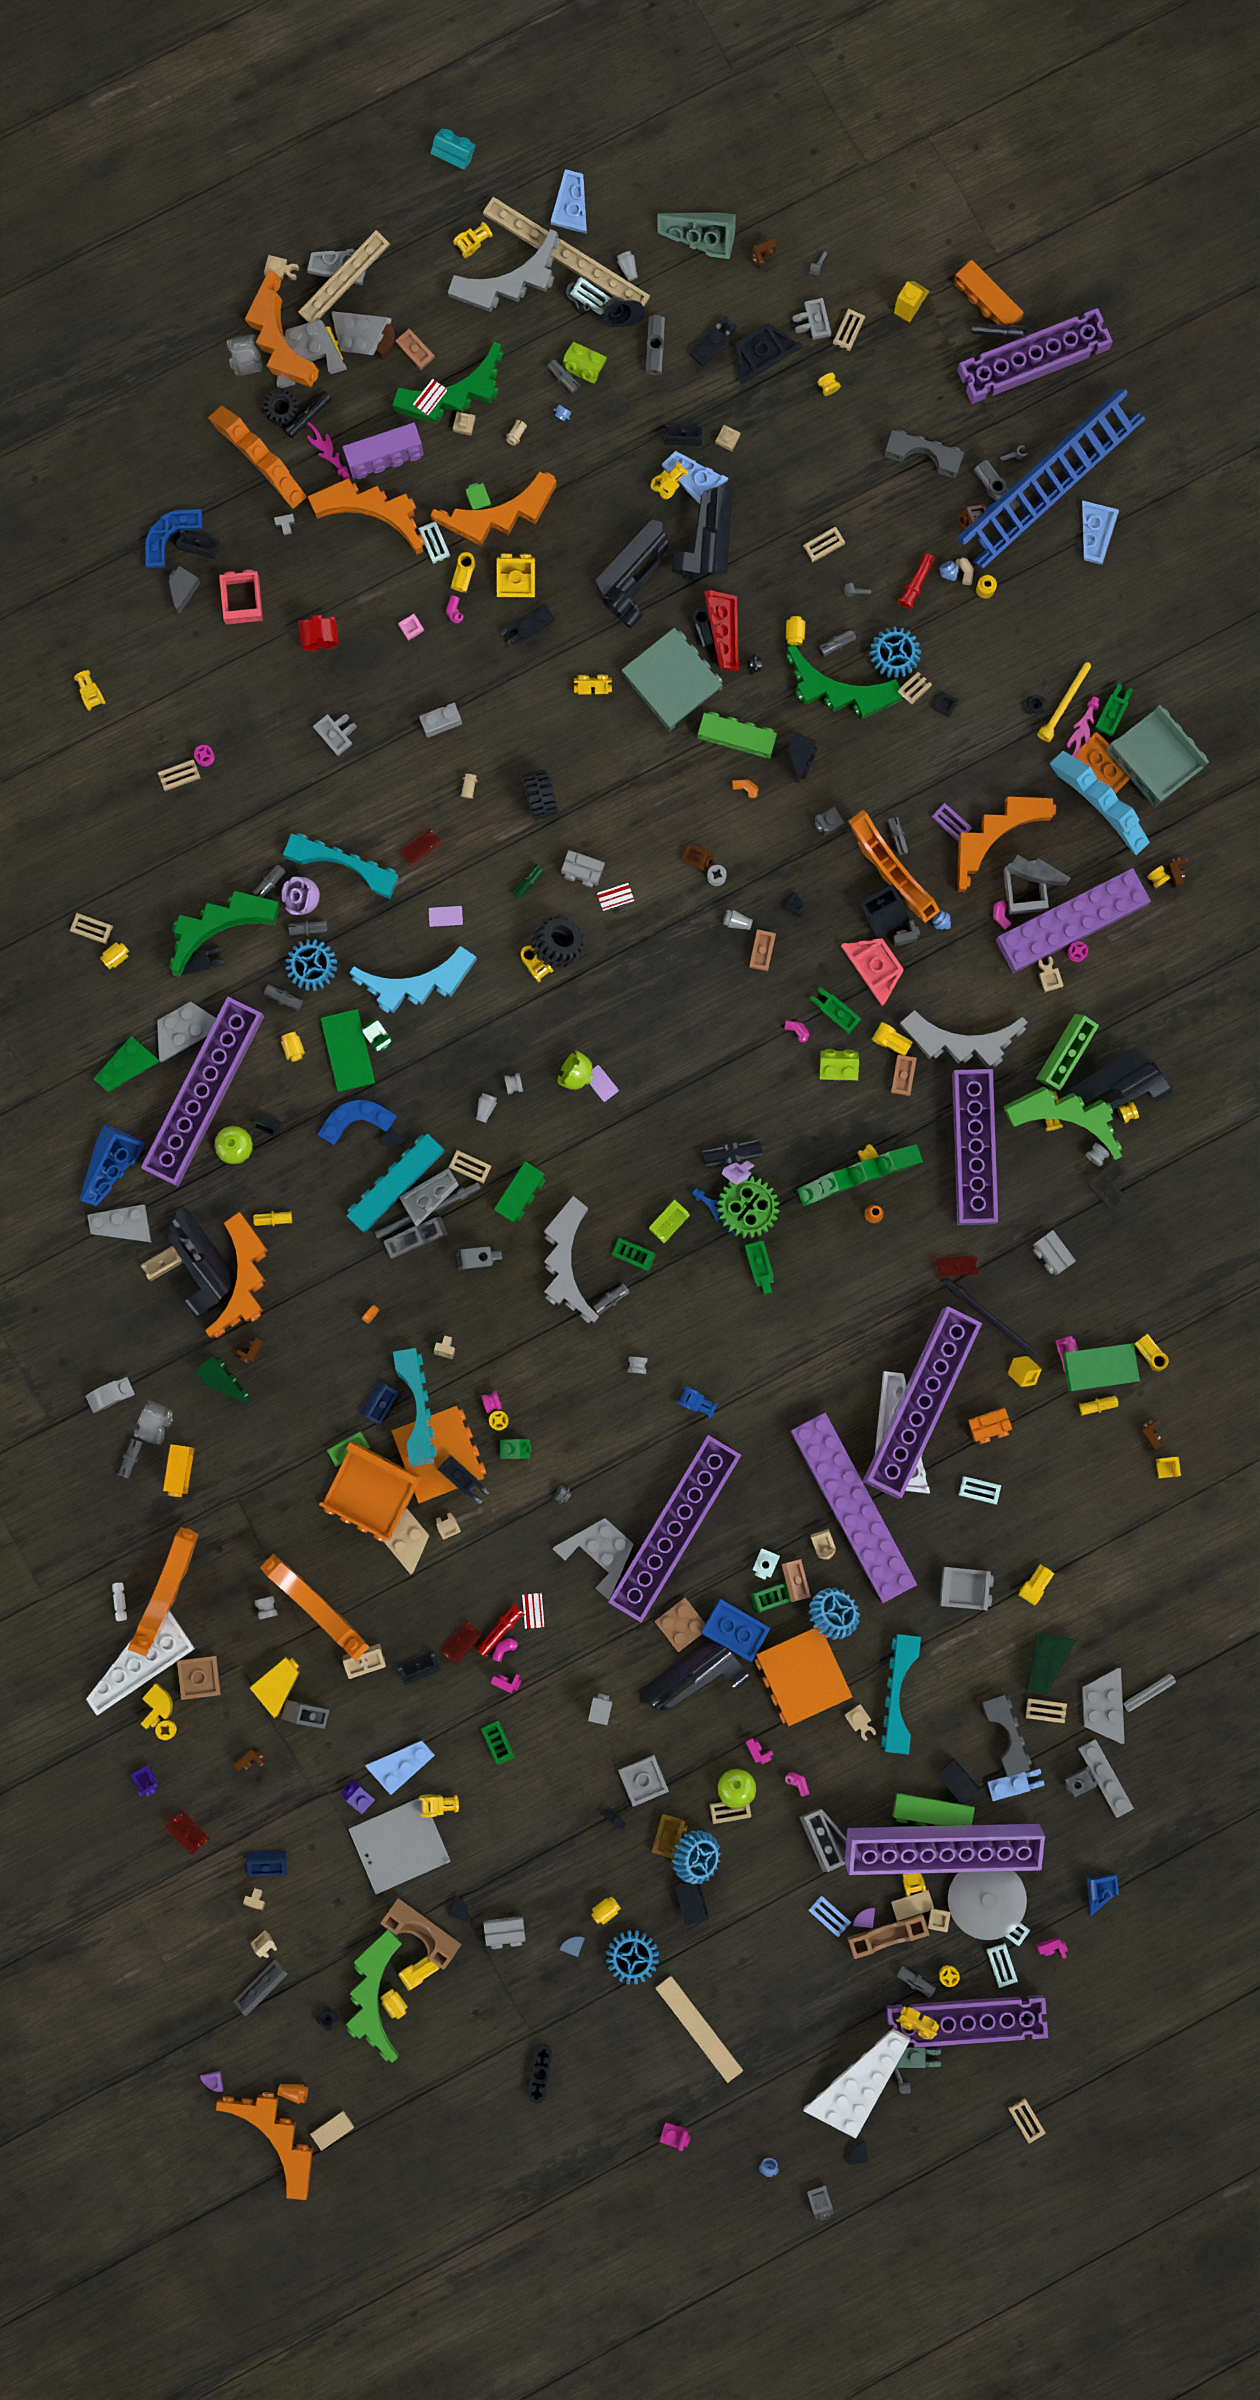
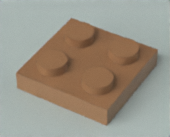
(681, 1624)
(198, 1677)

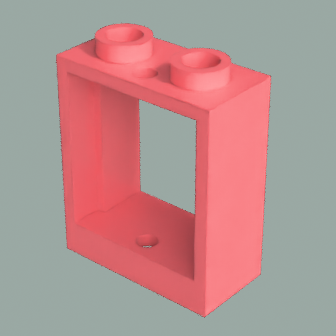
(241, 616)

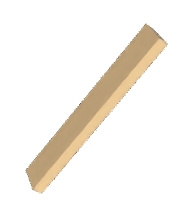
(344, 277)
(699, 2029)

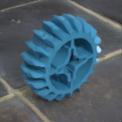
(889, 648)
(308, 972)
(836, 1607)
(701, 1858)
(641, 1958)

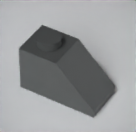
(182, 587)
(305, 1714)

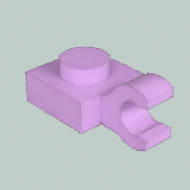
(737, 1173)

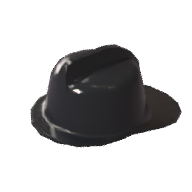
(622, 312)

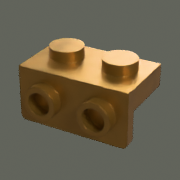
(668, 1835)

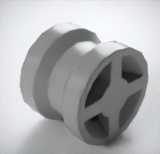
(714, 878)
(513, 1083)
(1097, 1154)
(637, 1365)

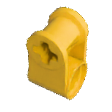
(535, 965)

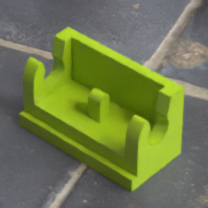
(669, 1221)

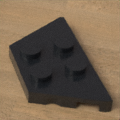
(763, 350)

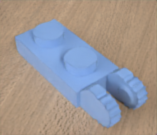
(1013, 1785)

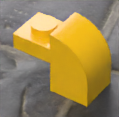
(161, 1703)

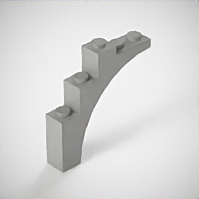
(533, 273)
(960, 1047)
(559, 1261)

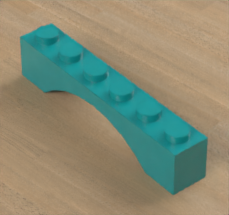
(305, 851)
(419, 1444)
(897, 1736)

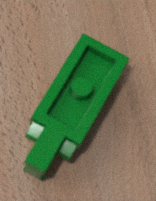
(760, 1265)

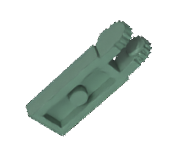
(915, 2058)

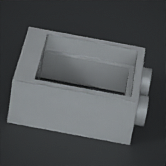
(1026, 907)

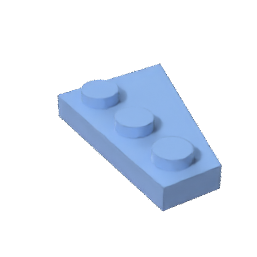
(570, 203)
(698, 479)
(1097, 530)
(400, 1766)

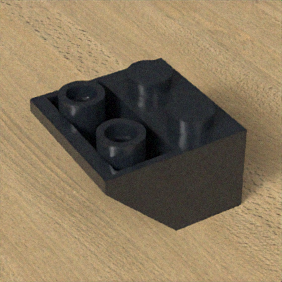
(799, 754)
(884, 911)

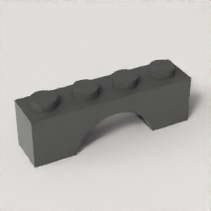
(946, 459)
(1014, 1759)

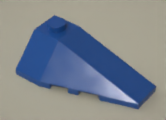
(110, 1158)

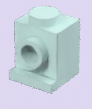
(771, 1558)

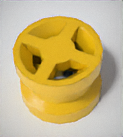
(828, 384)
(1158, 877)
(1128, 1112)
(868, 1153)
(498, 1420)
(166, 1726)
(950, 1979)

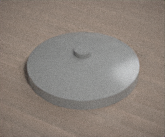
(987, 1903)

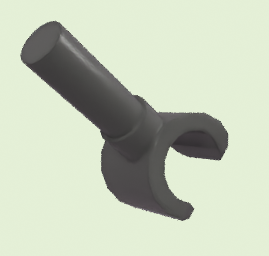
(815, 268)
(1017, 454)
(850, 590)
(904, 2088)

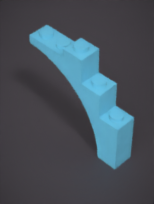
(1102, 798)
(393, 991)

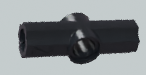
(732, 1153)

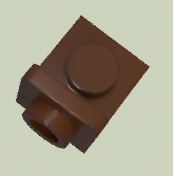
(763, 250)
(970, 515)
(698, 857)
(1176, 874)
(254, 1349)
(1152, 1438)
(246, 1761)

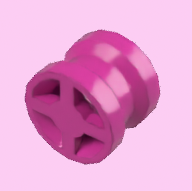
(202, 752)
(1080, 949)
(491, 1402)

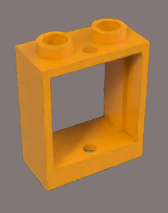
(178, 1470)

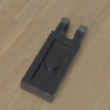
(712, 342)
(529, 624)
(200, 962)
(461, 1478)

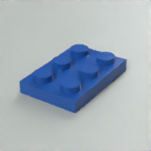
(735, 1630)

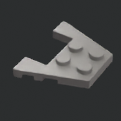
(312, 343)
(605, 1546)

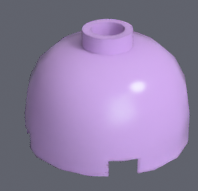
(300, 895)

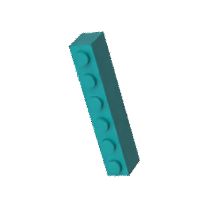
(395, 1183)

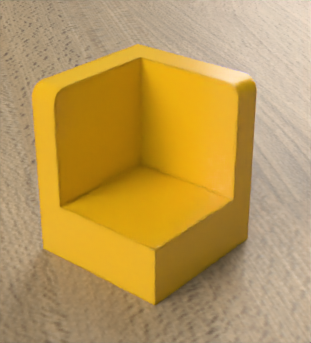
(1024, 1371)
(1168, 1467)

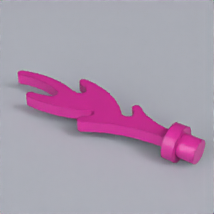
(327, 448)
(1084, 730)

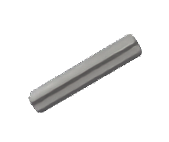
(1149, 1692)

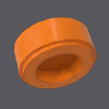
(370, 1314)

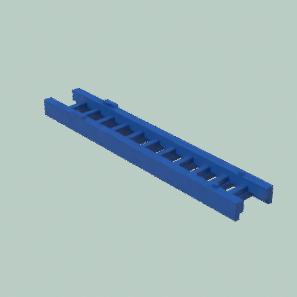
(1060, 487)

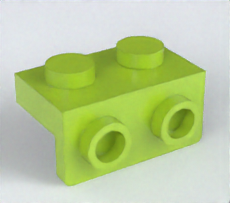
(583, 362)
(839, 1065)

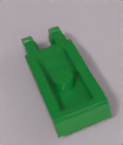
(1113, 712)
(836, 1011)

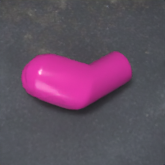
(452, 611)
(999, 914)
(799, 1028)
(503, 1646)
(798, 1781)

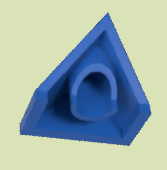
(1101, 1890)

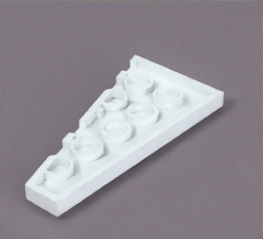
(892, 1390)
(134, 1670)
(856, 2090)

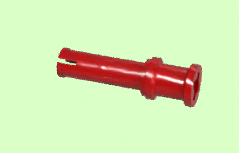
(913, 588)
(506, 1623)

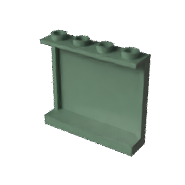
(672, 678)
(1157, 755)

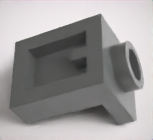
(828, 821)
(904, 937)
(820, 2203)

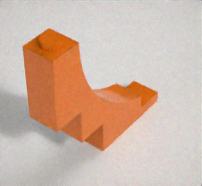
(266, 317)
(477, 523)
(975, 845)
(165, 1592)
(315, 1606)

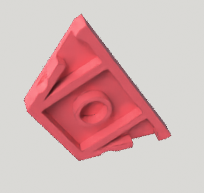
(875, 965)

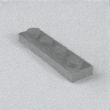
(1106, 1778)

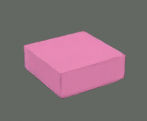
(411, 627)

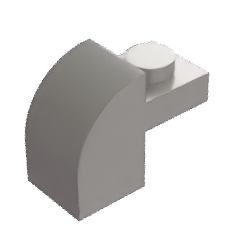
(109, 1394)

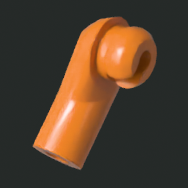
(747, 785)

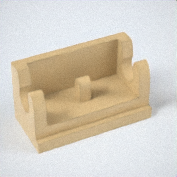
(161, 1263)
(369, 1661)

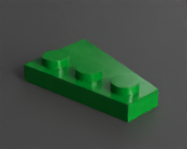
(125, 1064)

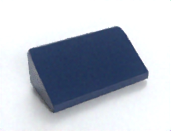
(379, 1403)
(266, 1863)

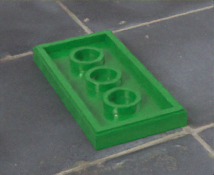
(348, 1050)
(1101, 1367)

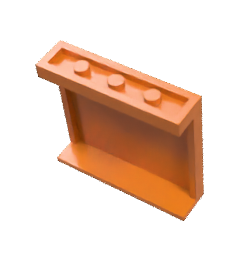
(450, 1439)
(370, 1492)
(803, 1676)

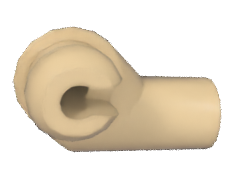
(967, 568)

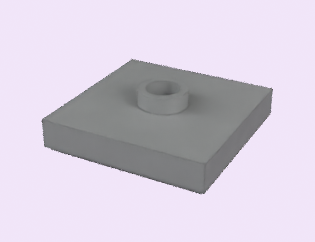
(643, 1780)

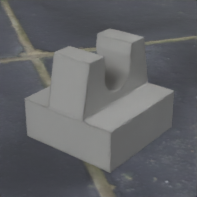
(285, 522)

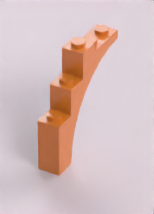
(255, 450)
(344, 498)
(891, 869)
(242, 1302)
(281, 2134)

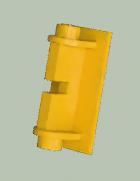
(585, 684)
(925, 2027)

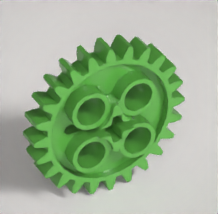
(761, 1217)

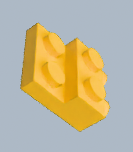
(515, 576)

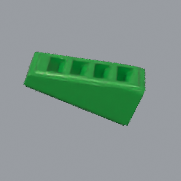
(648, 1261)
(756, 1601)
(499, 1761)

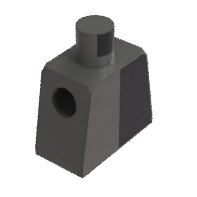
(469, 1258)

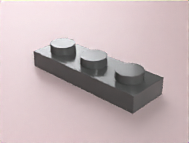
(260, 1987)

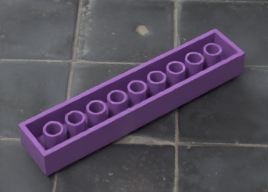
(202, 1091)
(922, 1402)
(853, 1508)
(674, 1528)
(944, 1849)

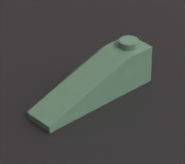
(704, 231)

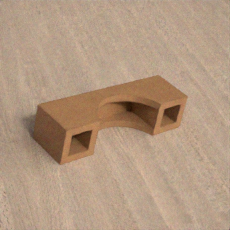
(890, 1934)
(439, 1944)

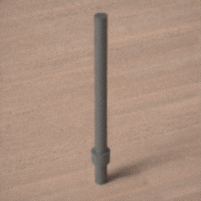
(461, 1193)

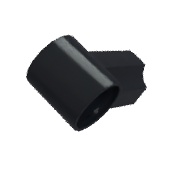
(704, 628)

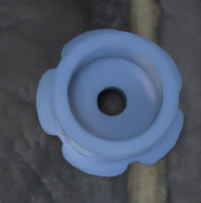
(562, 413)
(769, 2167)

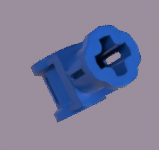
(695, 1401)

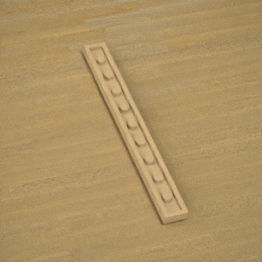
(565, 253)

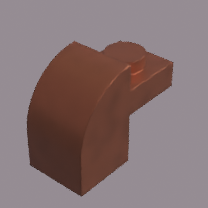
(387, 342)

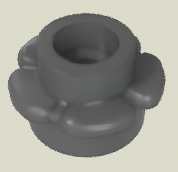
(562, 1494)

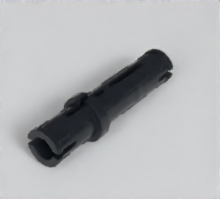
(1007, 330)
(301, 421)

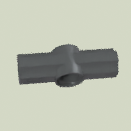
(655, 334)
(989, 477)

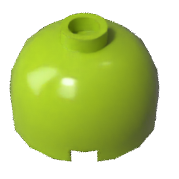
(576, 1071)
(233, 1145)
(736, 1788)

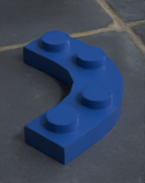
(166, 527)
(353, 1112)

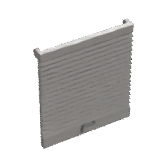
(398, 1846)

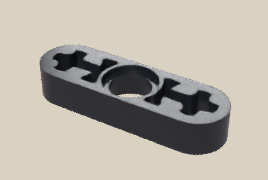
(547, 2059)

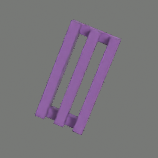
(939, 812)

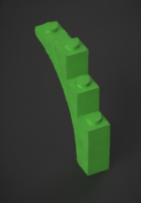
(1041, 1105)
(367, 2019)

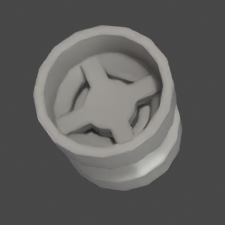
(266, 1607)

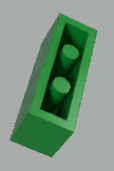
(520, 1193)

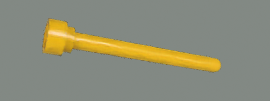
(1047, 732)

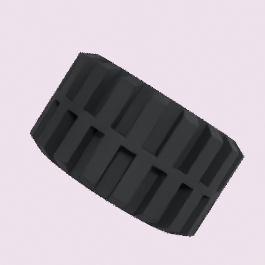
(540, 794)
(548, 950)

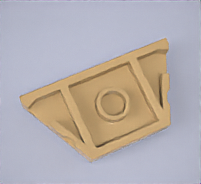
(408, 1541)

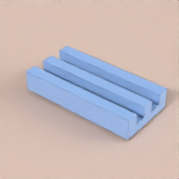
(841, 1927)

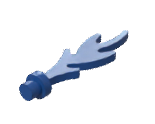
(710, 1204)

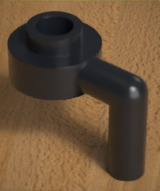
(582, 308)

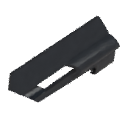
(710, 544)
(617, 580)
(1128, 1075)
(210, 1268)
(702, 1666)

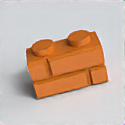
(989, 1425)

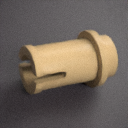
(515, 433)
(468, 786)

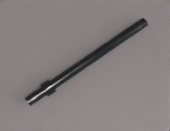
(961, 1293)

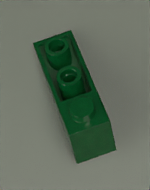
(216, 1377)

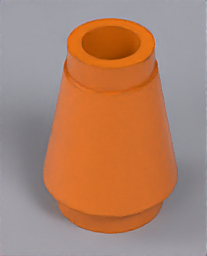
(874, 1218)
(293, 2092)

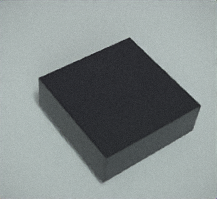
(945, 704)

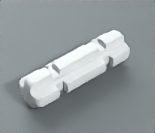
(119, 1601)

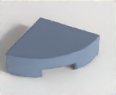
(573, 1945)

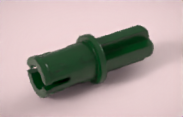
(528, 881)

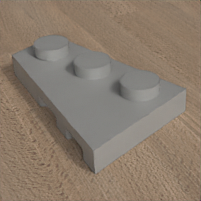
(328, 263)
(428, 1195)
(122, 1223)

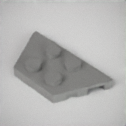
(359, 332)
(182, 1029)
(1104, 1706)

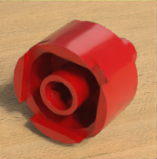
(318, 633)

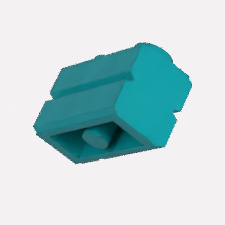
(453, 148)

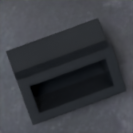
(266, 1124)

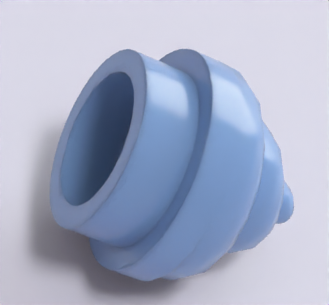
(949, 570)
(941, 920)

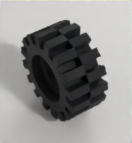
(281, 397)

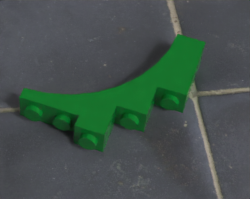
(457, 398)
(838, 695)
(240, 910)
(859, 1173)

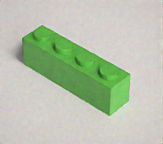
(737, 735)
(1067, 1052)
(931, 1811)

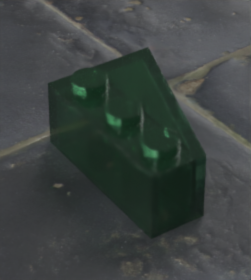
(1047, 1660)

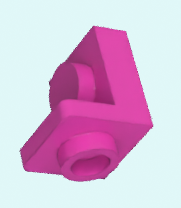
(502, 1682)
(755, 1748)
(1048, 1947)
(674, 2136)

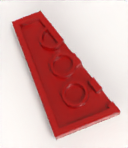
(724, 625)

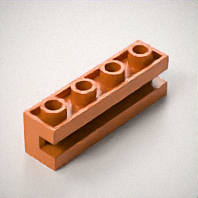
(987, 295)

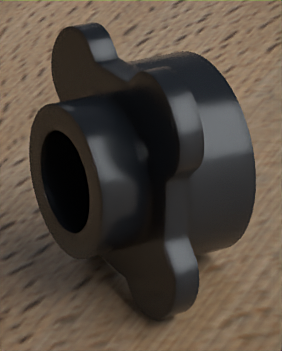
(754, 664)
(1035, 700)
(327, 2024)

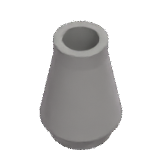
(627, 264)
(736, 920)
(485, 1107)

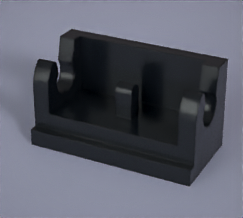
(683, 435)
(197, 544)
(419, 1667)
(958, 1781)
(692, 1902)

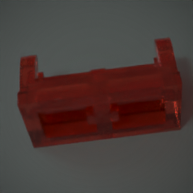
(421, 847)
(957, 1266)
(461, 1642)
(187, 1833)

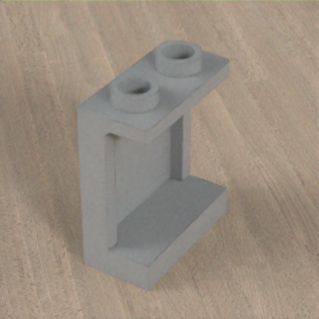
(966, 1588)

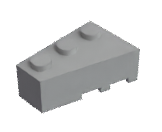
(825, 1839)

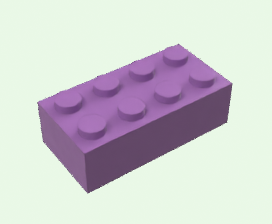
(383, 451)

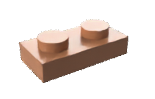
(415, 349)
(762, 950)
(903, 1075)
(796, 1580)

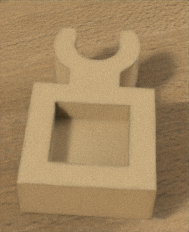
(280, 266)
(1050, 977)
(858, 1720)

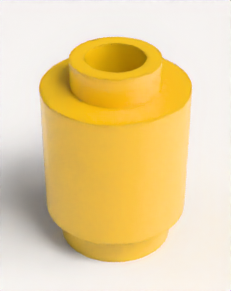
(982, 590)
(795, 630)
(114, 955)
(292, 1046)
(605, 1910)
(393, 2004)

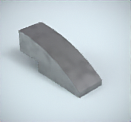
(1038, 872)
(415, 1237)

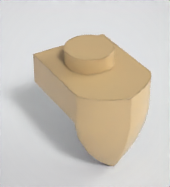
(823, 1544)

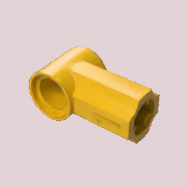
(463, 574)
(888, 1037)
(1150, 1351)
(1033, 1589)
(414, 1974)

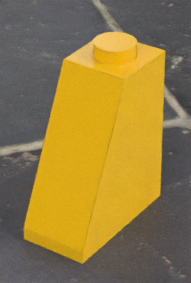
(910, 300)
(276, 1685)

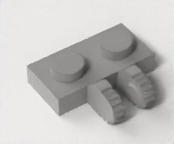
(817, 319)
(332, 733)

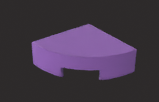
(865, 1918)
(213, 2081)

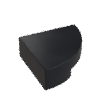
(794, 905)
(391, 1139)
(613, 1819)
(460, 1910)
(858, 2154)

